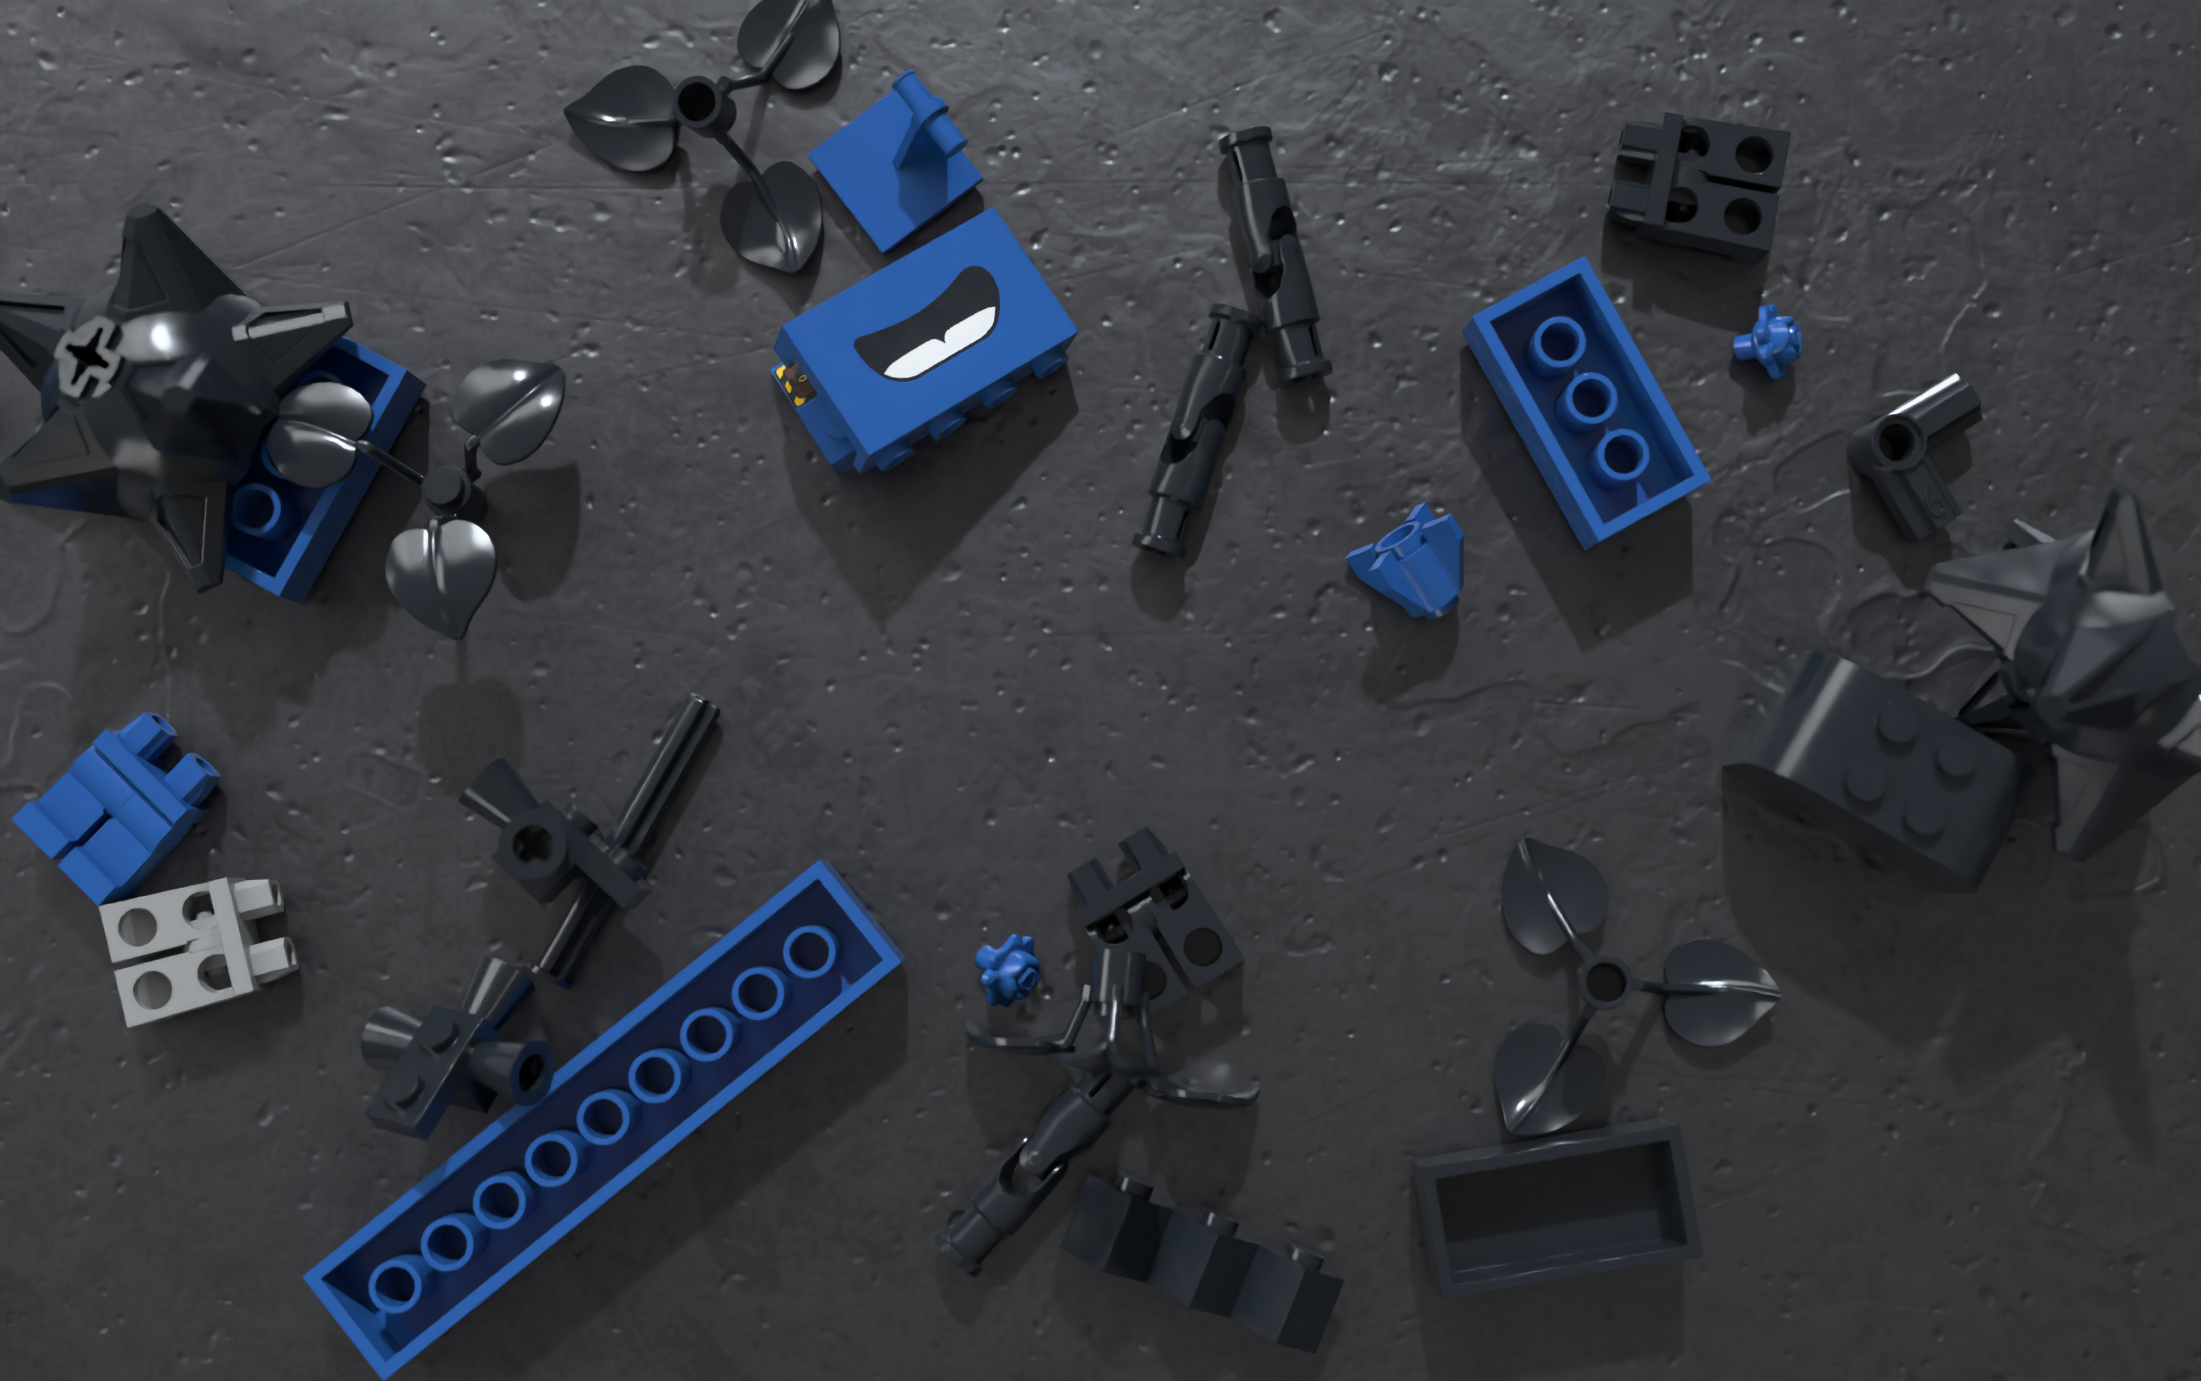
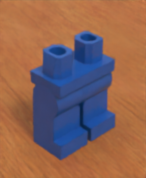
(119, 809)

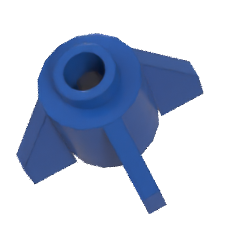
(1416, 564)

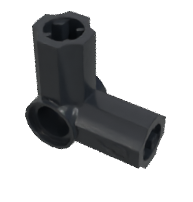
(1917, 427)

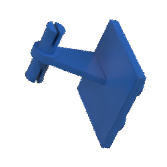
(898, 163)

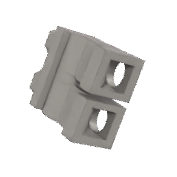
(218, 944)

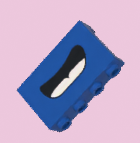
(929, 340)

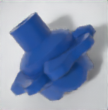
(1773, 342)
(1009, 970)

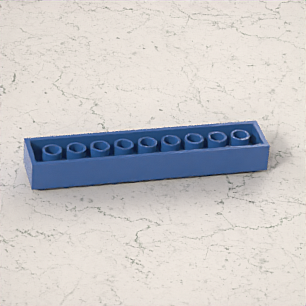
(604, 1119)

